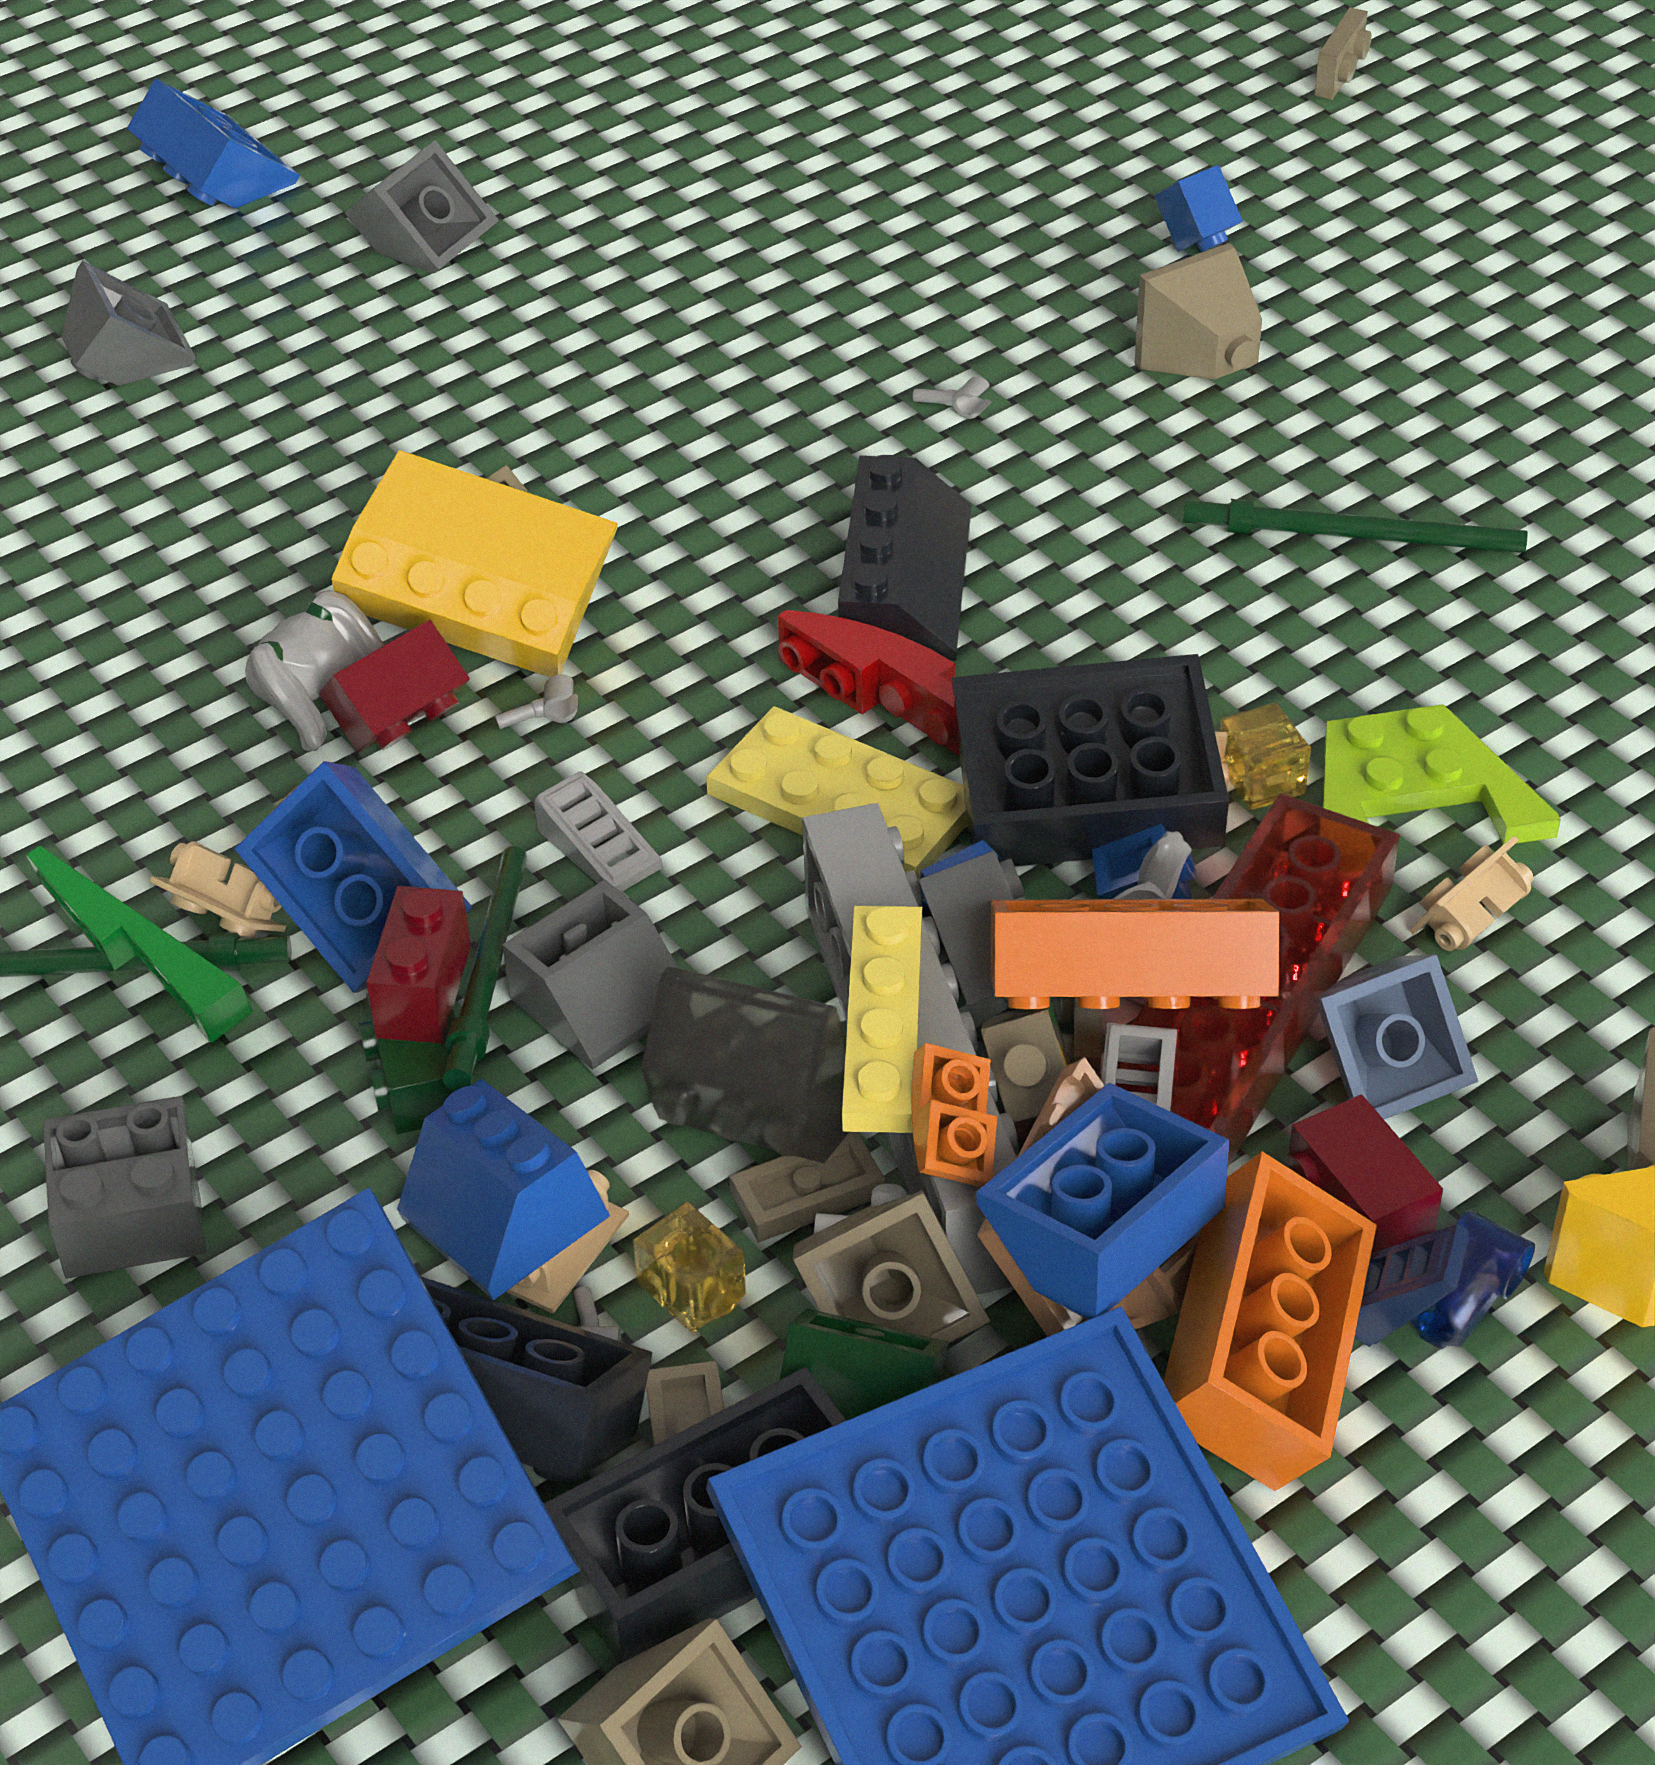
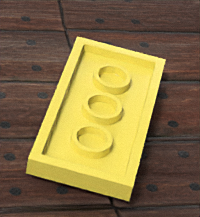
(802, 770)

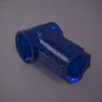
(1491, 1268)

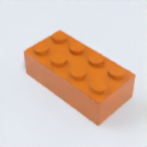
(1134, 950)
(1270, 1323)

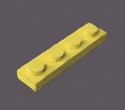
(882, 1019)

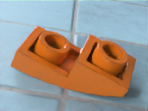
(949, 1115)

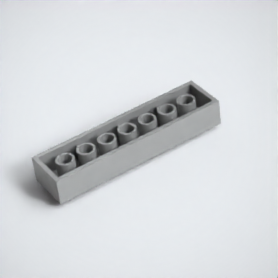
(859, 863)

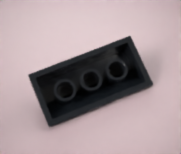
(906, 553)
(648, 1530)

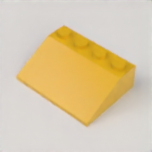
(477, 560)

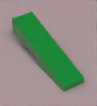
(119, 933)

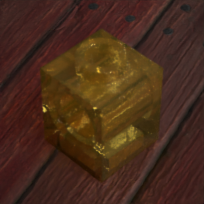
(1265, 755)
(690, 1267)

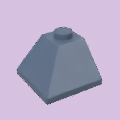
(1396, 1034)

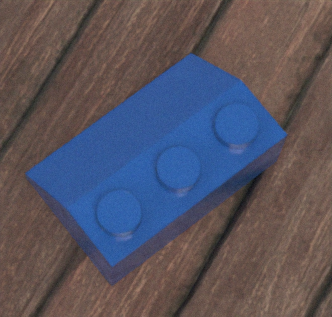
(206, 149)
(335, 865)
(496, 1189)
(1106, 1198)

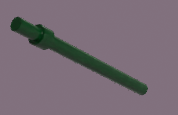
(1242, 516)
(221, 949)
(469, 1032)

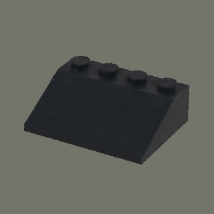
(1089, 757)

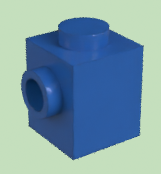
(1199, 210)

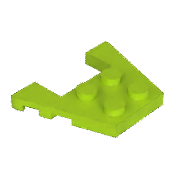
(1426, 762)

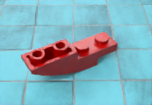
(872, 668)

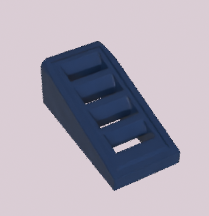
(1409, 1280)

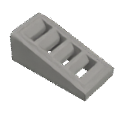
(580, 801)
(1141, 1046)

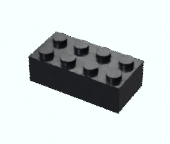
(553, 1386)

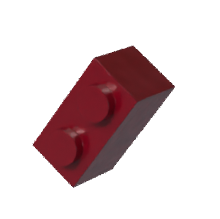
(395, 687)
(419, 964)
(1367, 1168)

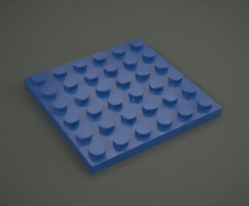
(272, 1499)
(1025, 1575)

